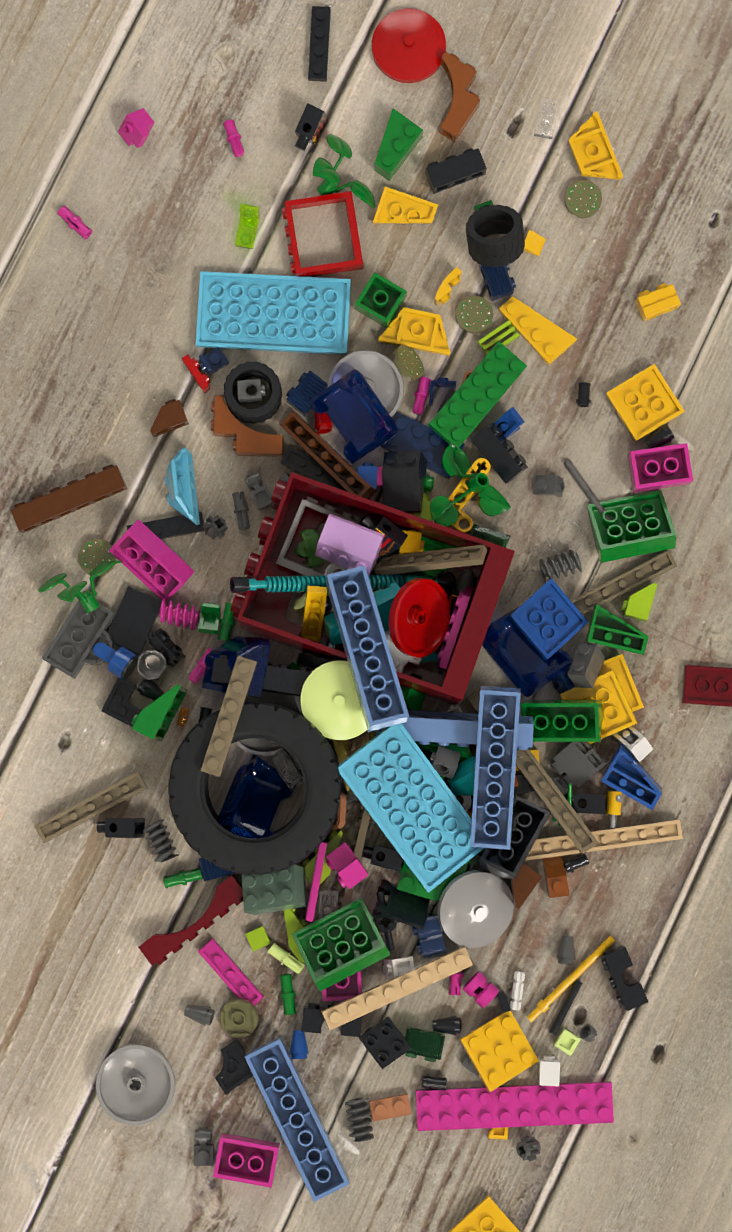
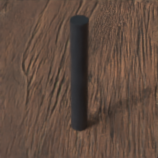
(565, 1007)

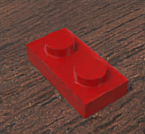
(202, 379)

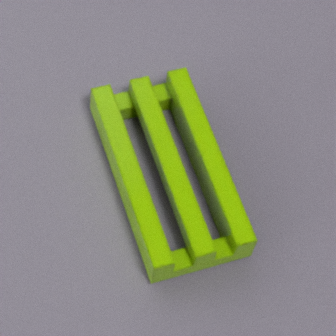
(511, 330)

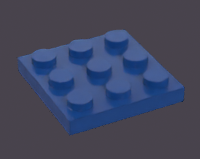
(548, 619)

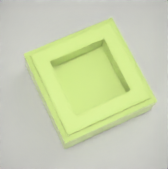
(567, 1042)

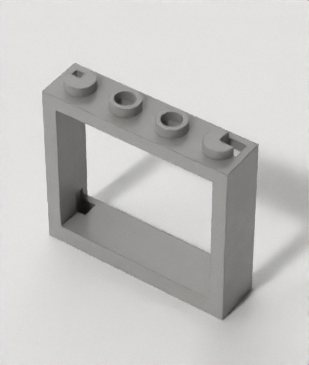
(311, 503)

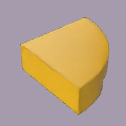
(498, 1133)

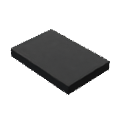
(134, 620)

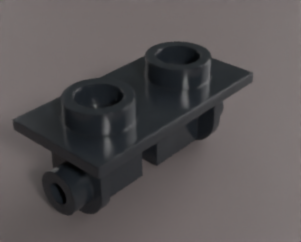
(161, 640)

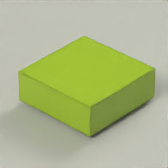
(258, 938)

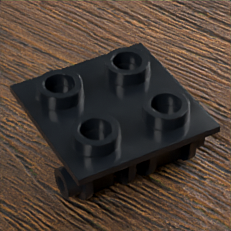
(385, 1042)

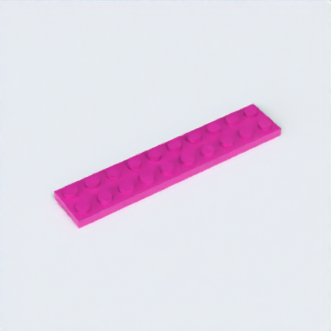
(514, 1106)

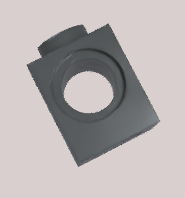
(244, 385)
(445, 761)

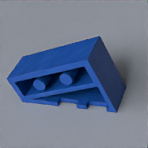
(631, 779)

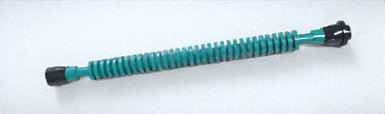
(300, 583)

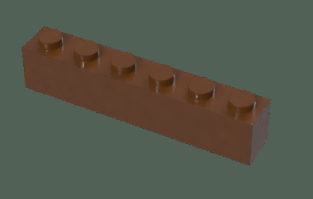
(327, 456)
(69, 498)

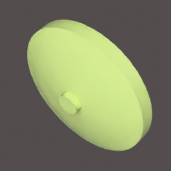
(332, 701)

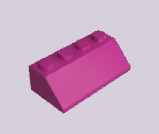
(151, 560)

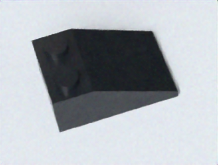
(404, 480)

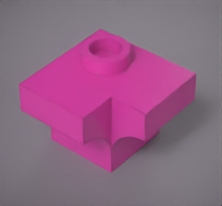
(136, 128)

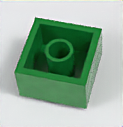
(380, 300)

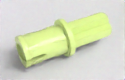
(286, 958)

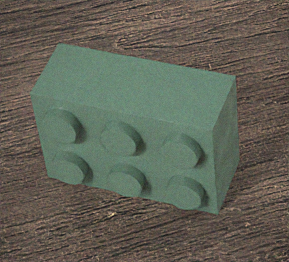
(274, 891)

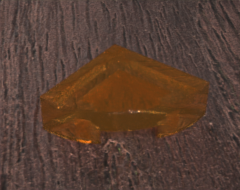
(182, 718)

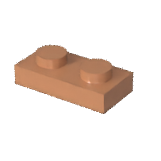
(390, 1107)

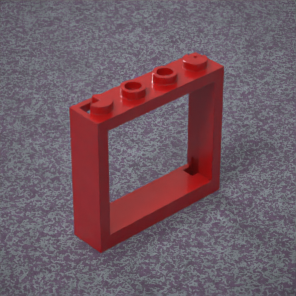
(325, 269)

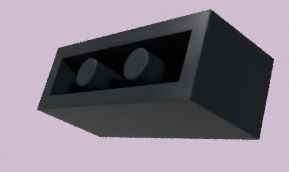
(455, 170)
(499, 452)

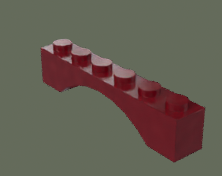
(160, 945)

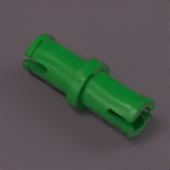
(226, 623)
(183, 877)
(287, 994)

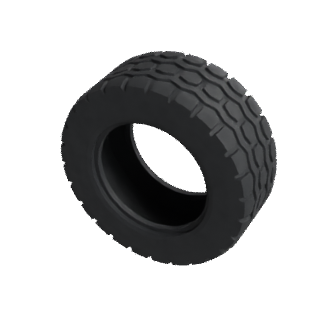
(290, 843)

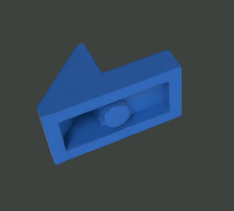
(510, 422)

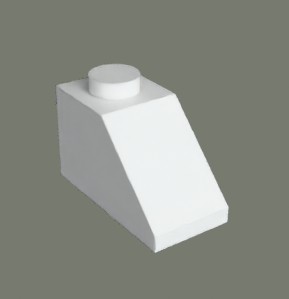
(633, 742)

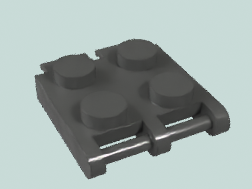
(577, 763)

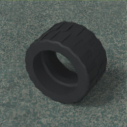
(495, 220)
(246, 370)

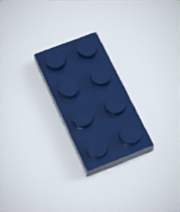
(415, 437)

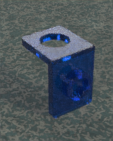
(440, 382)

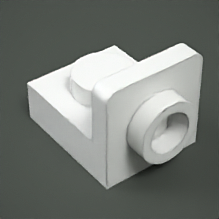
(396, 967)

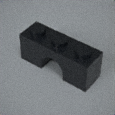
(629, 995)
(313, 1021)

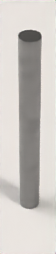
(585, 488)

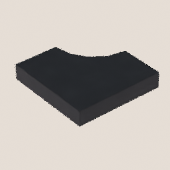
(235, 1067)

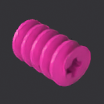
(179, 615)

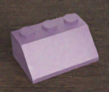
(349, 544)

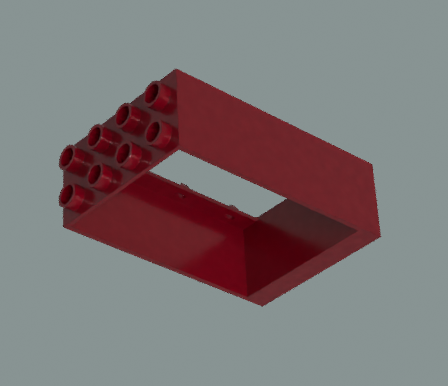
(265, 611)

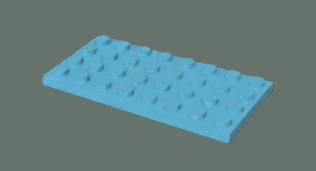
(273, 313)
(410, 805)

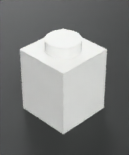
(548, 1071)

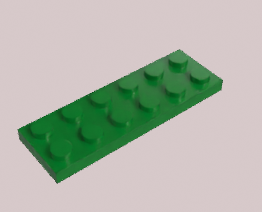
(477, 395)

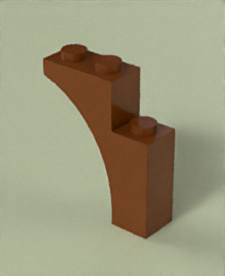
(463, 103)
(248, 441)

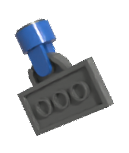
(85, 640)

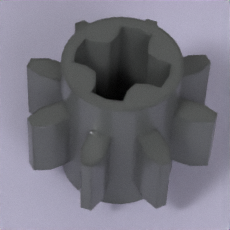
(215, 527)
(528, 1148)

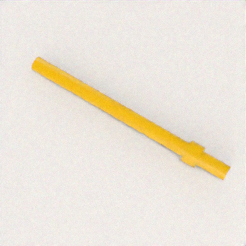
(543, 1005)

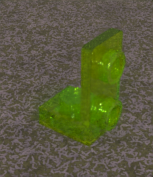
(247, 226)

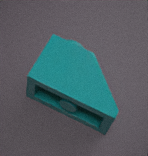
(464, 778)

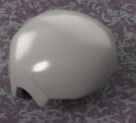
(151, 664)

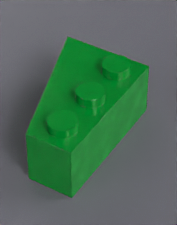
(397, 144)
(614, 632)

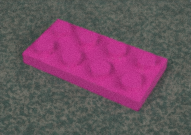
(456, 622)

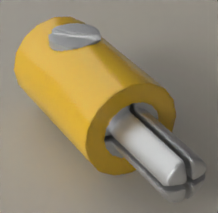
(614, 802)

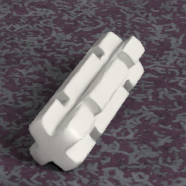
(517, 990)

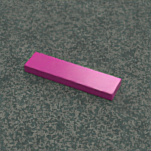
(316, 881)
(230, 972)

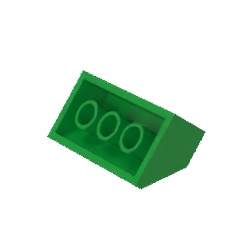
(565, 720)

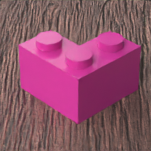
(347, 865)

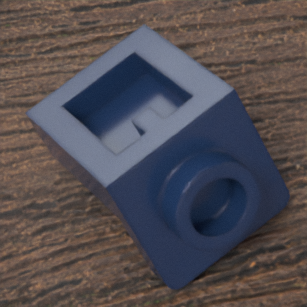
(213, 361)
(562, 682)

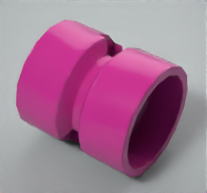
(487, 992)

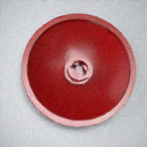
(408, 45)
(419, 617)

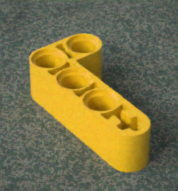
(461, 488)

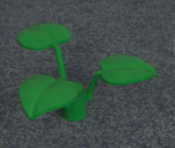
(325, 170)
(491, 500)
(86, 597)

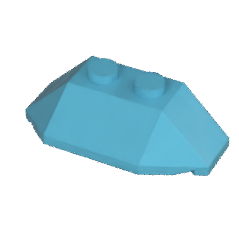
(182, 486)

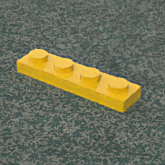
(314, 613)

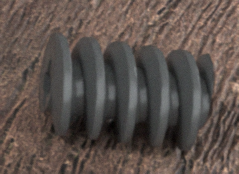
(560, 565)
(160, 842)
(360, 1119)

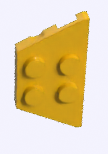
(593, 151)
(418, 331)

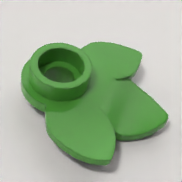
(308, 547)

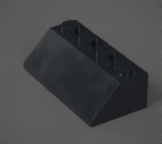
(526, 826)

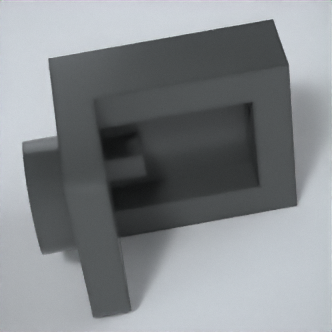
(548, 485)

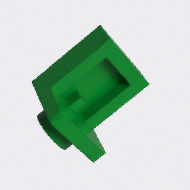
(209, 618)

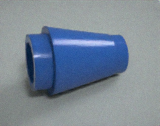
(299, 1046)

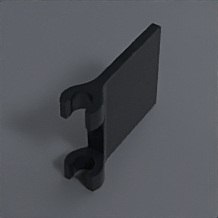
(401, 906)

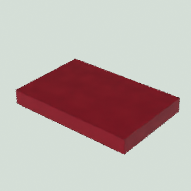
(707, 686)

